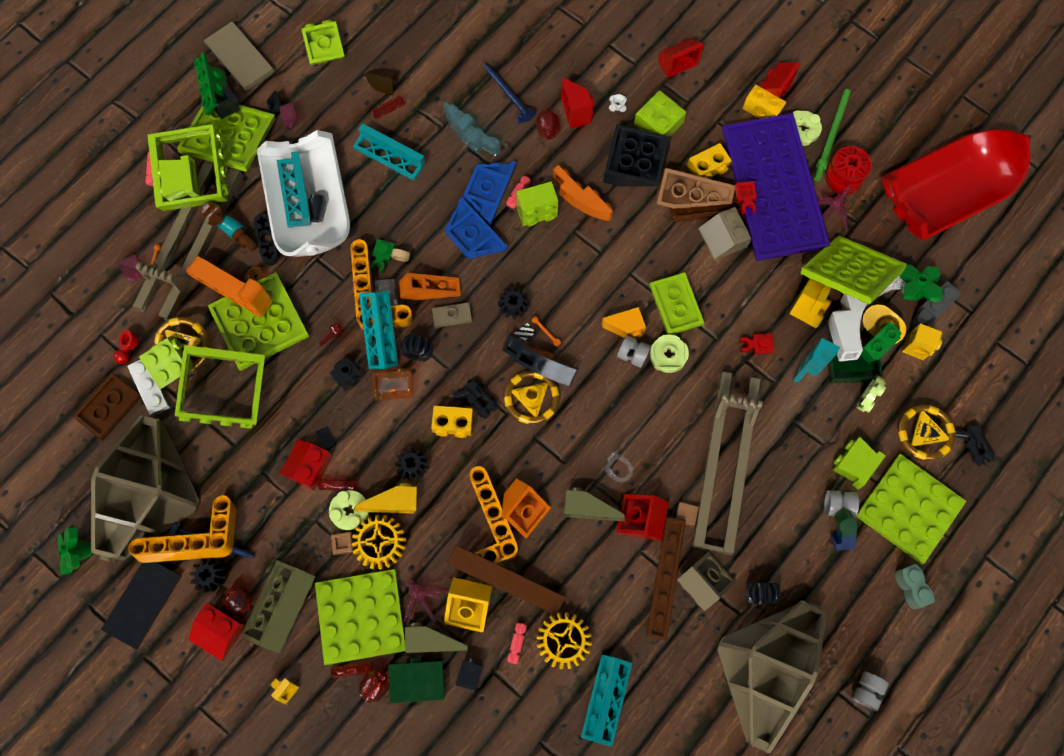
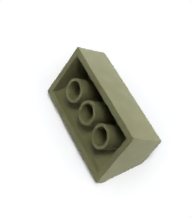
(278, 606)

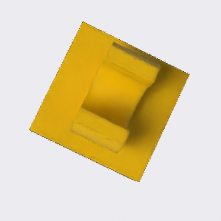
(283, 690)

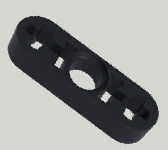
(260, 233)

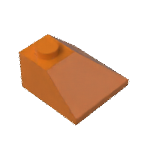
(523, 507)

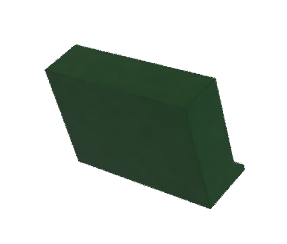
(853, 370)
(416, 680)

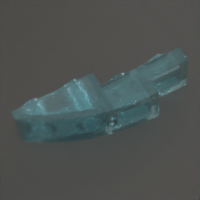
(464, 128)

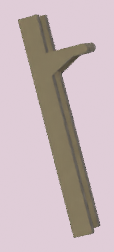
(156, 272)
(751, 409)

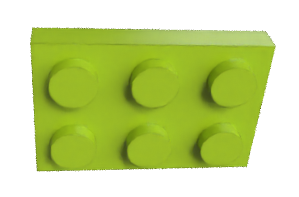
(676, 304)

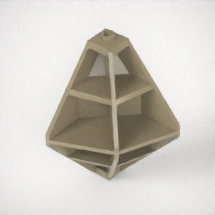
(138, 490)
(773, 669)

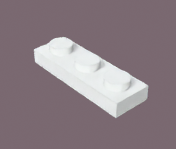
(148, 389)

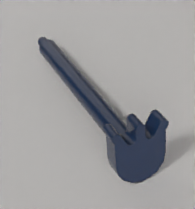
(527, 113)
(177, 529)

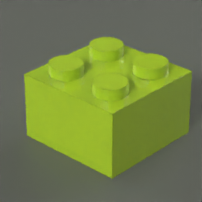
(660, 115)
(537, 204)

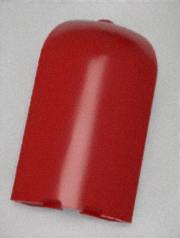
(958, 180)

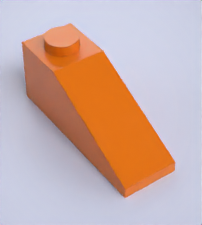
(424, 287)

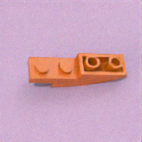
(584, 200)

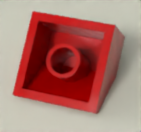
(680, 57)
(780, 78)
(576, 103)
(306, 464)
(644, 516)
(215, 631)

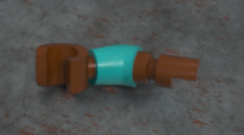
(229, 225)

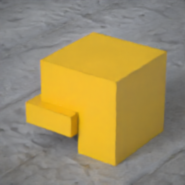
(812, 303)

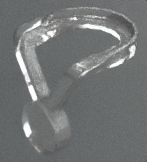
(615, 456)

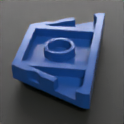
(488, 188)
(472, 233)

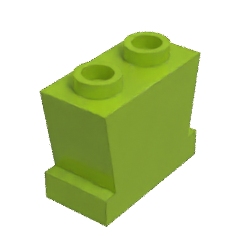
(178, 178)
(858, 462)

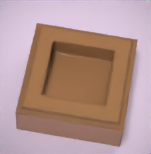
(688, 513)
(342, 543)

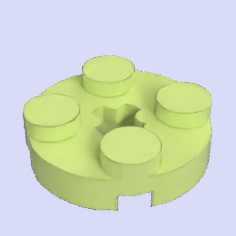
(811, 122)
(676, 346)
(874, 389)
(337, 512)

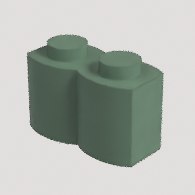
(915, 589)

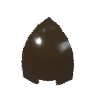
(382, 80)

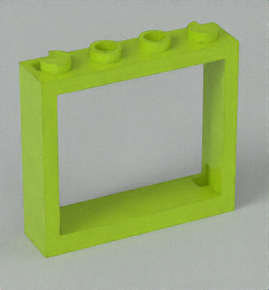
(156, 143)
(222, 355)

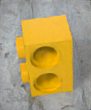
(706, 160)
(453, 415)

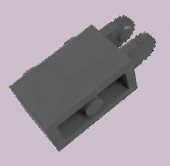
(932, 310)

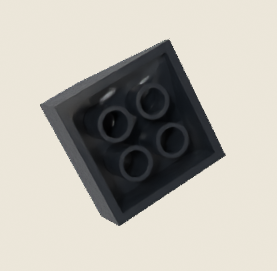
(635, 157)

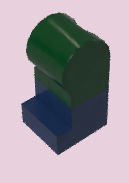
(845, 531)

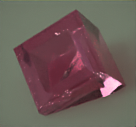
(288, 115)
(128, 268)

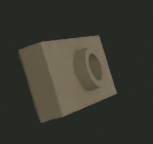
(451, 315)

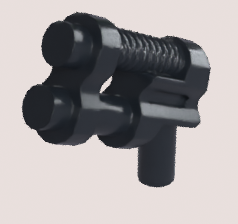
(473, 393)
(973, 437)

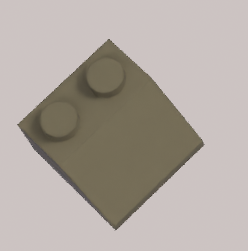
(725, 233)
(706, 581)

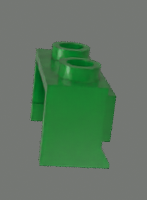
(881, 342)

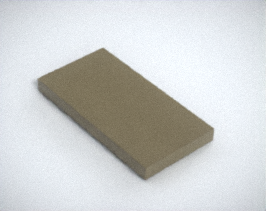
(238, 56)

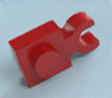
(747, 194)
(760, 344)

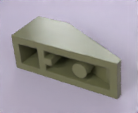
(586, 506)
(425, 640)

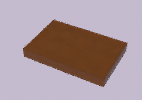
(107, 406)

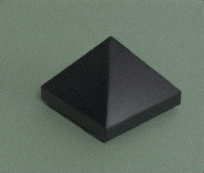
(274, 102)

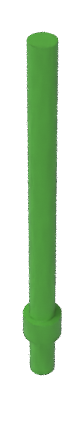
(823, 162)

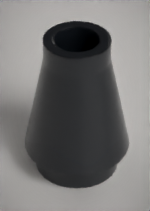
(316, 207)

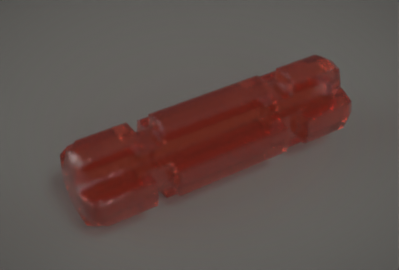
(387, 107)
(337, 485)
(351, 669)

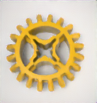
(361, 543)
(580, 648)

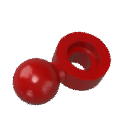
(127, 341)

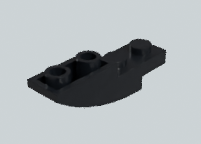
(539, 361)

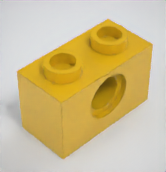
(763, 103)
(922, 342)

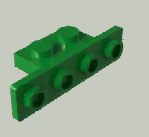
(210, 81)

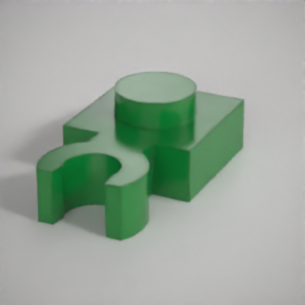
(382, 254)

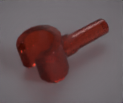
(336, 331)

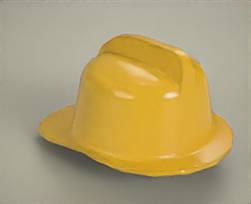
(880, 314)

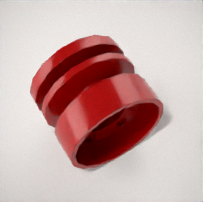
(848, 167)

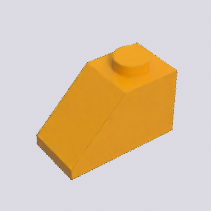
(625, 323)

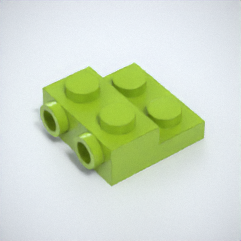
(322, 42)
(165, 361)

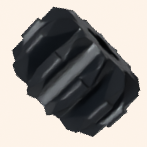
(513, 310)
(417, 347)
(409, 457)
(209, 582)
(763, 593)

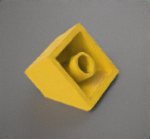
(468, 604)

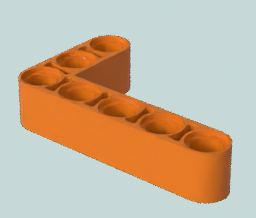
(247, 295)

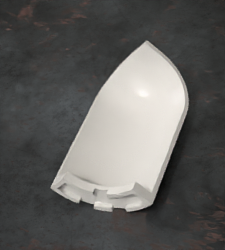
(320, 177)

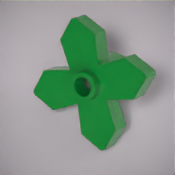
(921, 284)
(72, 550)

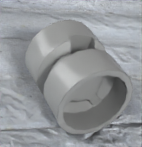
(640, 354)
(836, 501)
(870, 691)

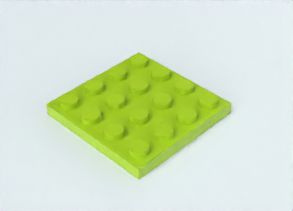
(241, 136)
(853, 269)
(266, 335)
(910, 509)
(360, 617)

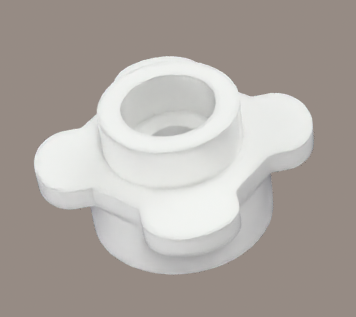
(617, 99)

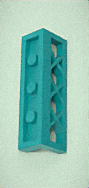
(391, 146)
(299, 187)
(382, 329)
(817, 359)
(603, 699)

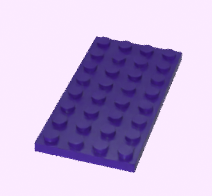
(786, 202)

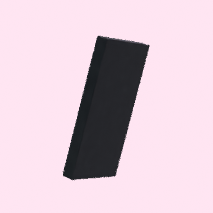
(141, 603)

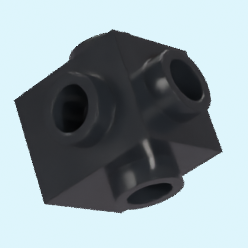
(346, 373)

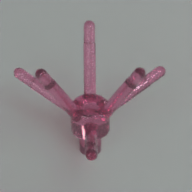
(837, 204)
(417, 594)

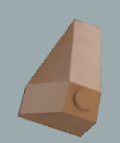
(687, 190)

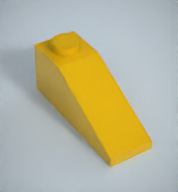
(395, 500)

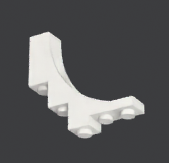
(846, 324)

